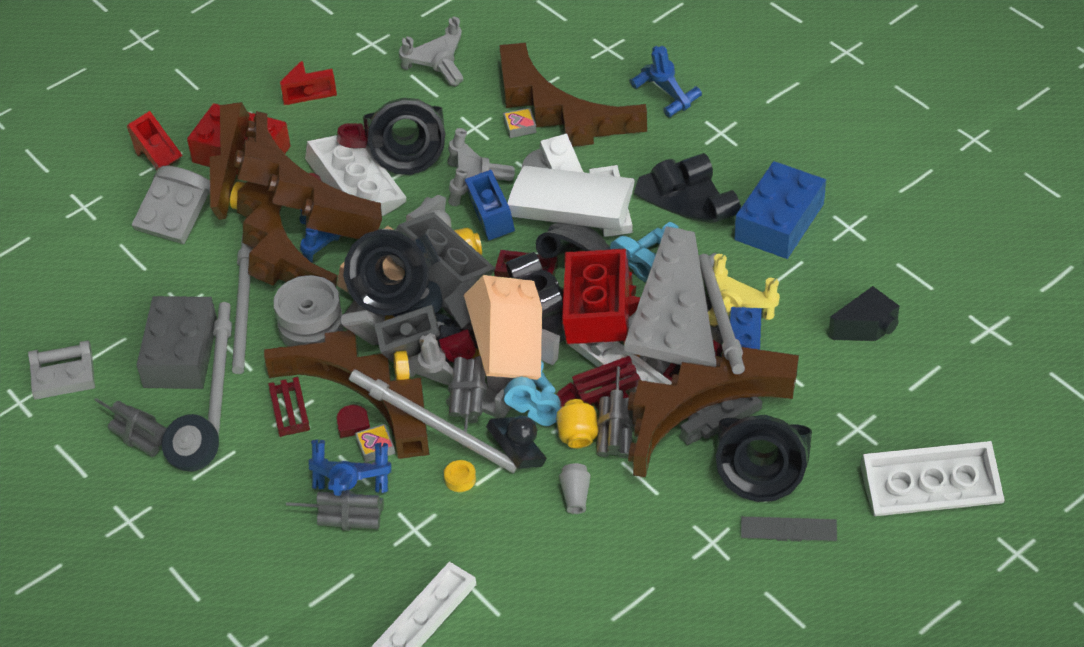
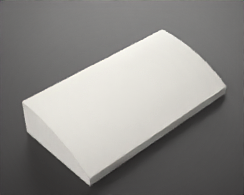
(354, 172)
(571, 197)
(931, 478)

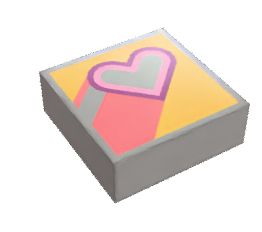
(519, 122)
(368, 438)

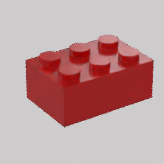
(205, 137)
(596, 296)

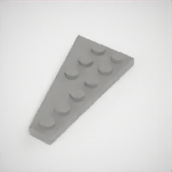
(673, 309)

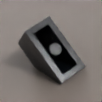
(865, 318)

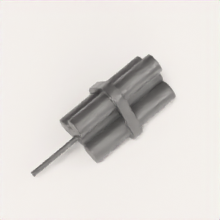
(467, 389)
(614, 424)
(136, 427)
(347, 510)

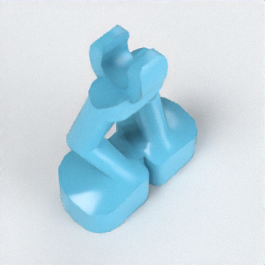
(638, 255)
(524, 397)

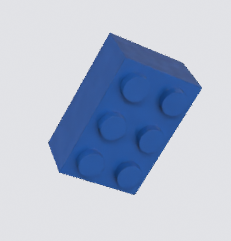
(780, 209)

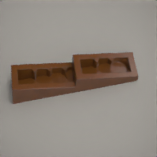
(222, 172)

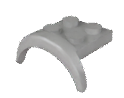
(172, 204)

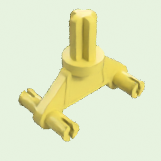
(741, 295)

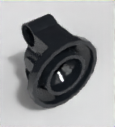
(409, 153)
(367, 279)
(549, 292)
(758, 474)

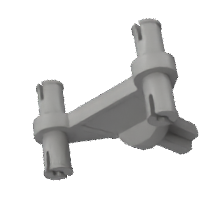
(436, 53)
(469, 165)
(430, 362)

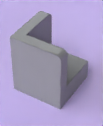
(494, 398)

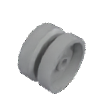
(307, 310)

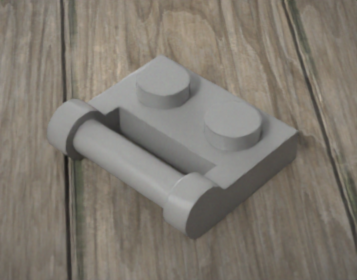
(61, 377)

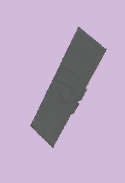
(789, 528)

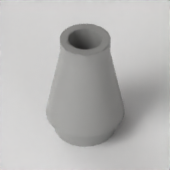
(575, 487)

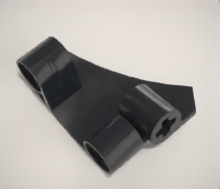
(687, 190)
(568, 238)

